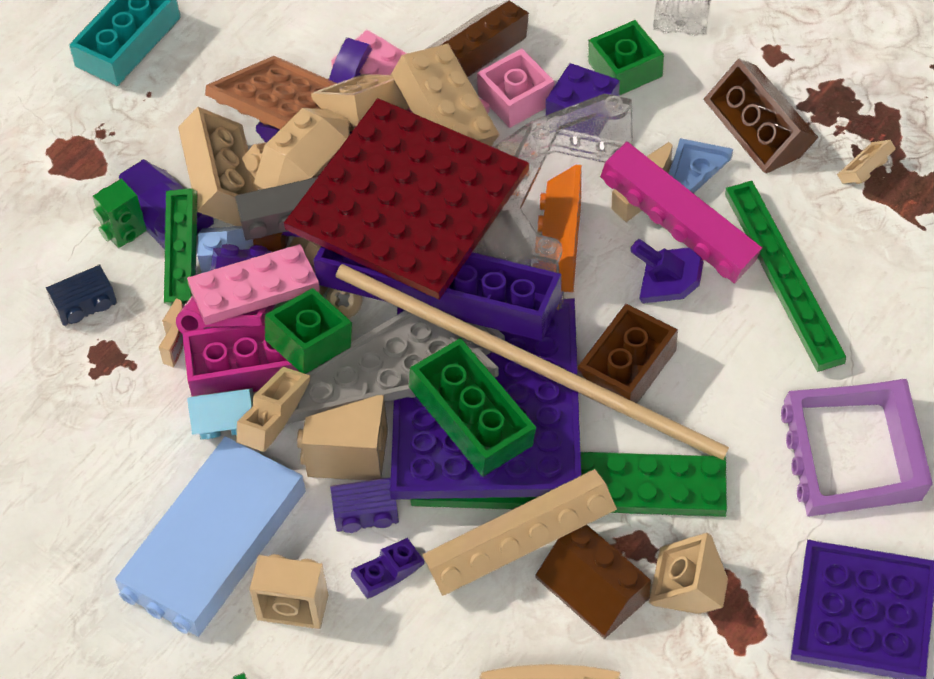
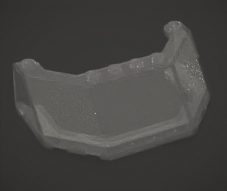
(584, 130)

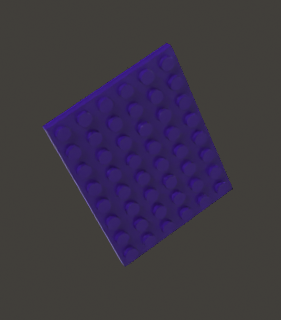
(433, 467)

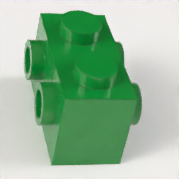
(119, 213)

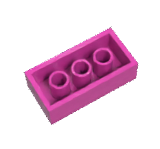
(230, 359)

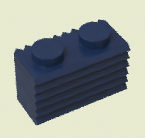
(81, 295)

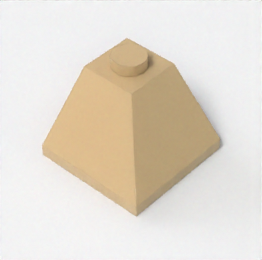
(689, 576)

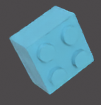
(218, 412)

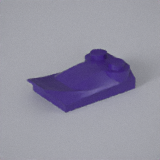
(151, 186)

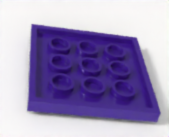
(864, 611)

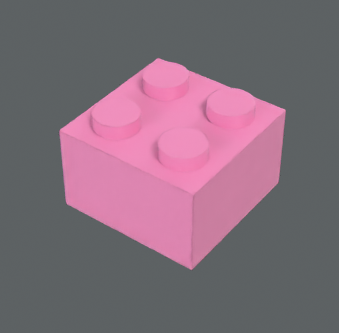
(515, 87)

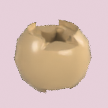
(354, 300)

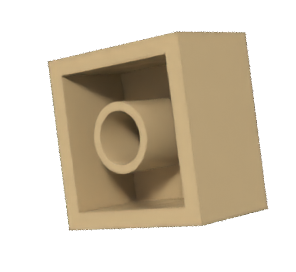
(289, 591)

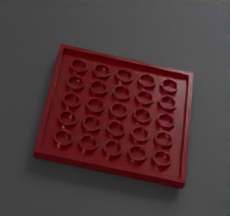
(407, 197)

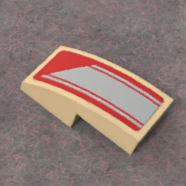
(173, 341)

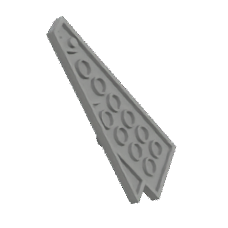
(380, 364)

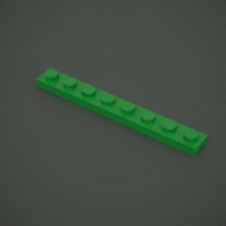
(786, 277)

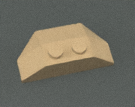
(301, 148)

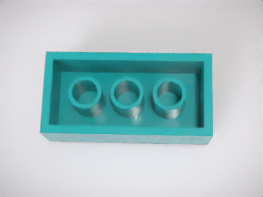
(122, 36)

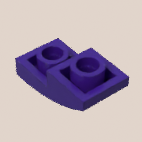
(349, 60)
(387, 570)

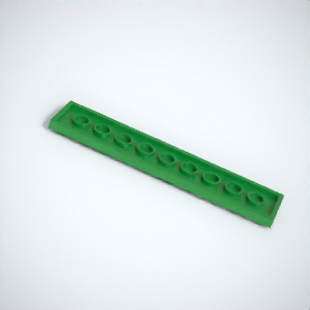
(637, 485)

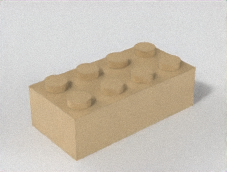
(442, 92)
(214, 163)

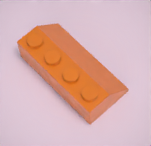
(562, 219)

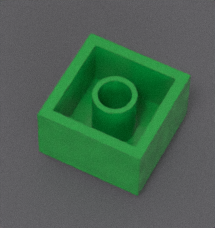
(626, 55)
(308, 331)

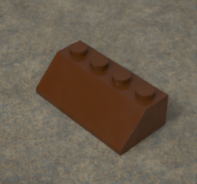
(487, 35)
(759, 117)

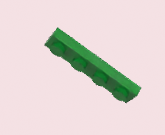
(180, 244)

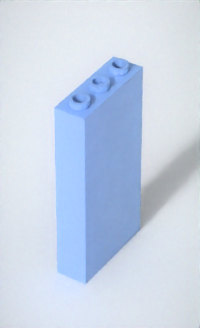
(210, 536)

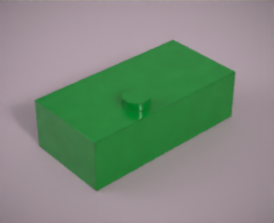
(471, 406)

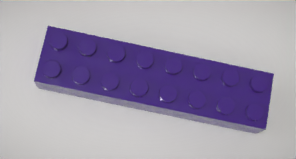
(482, 293)

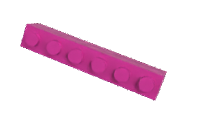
(680, 212)

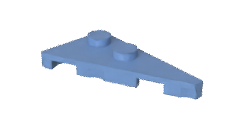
(698, 162)

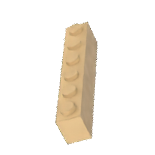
(519, 532)

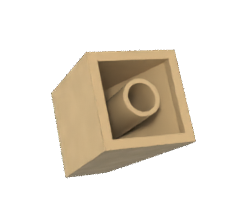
(346, 441)

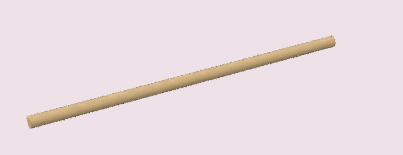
(532, 362)

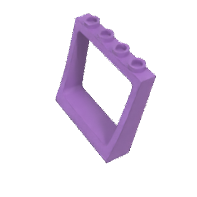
(904, 435)

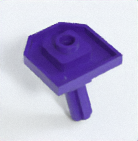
(667, 272)

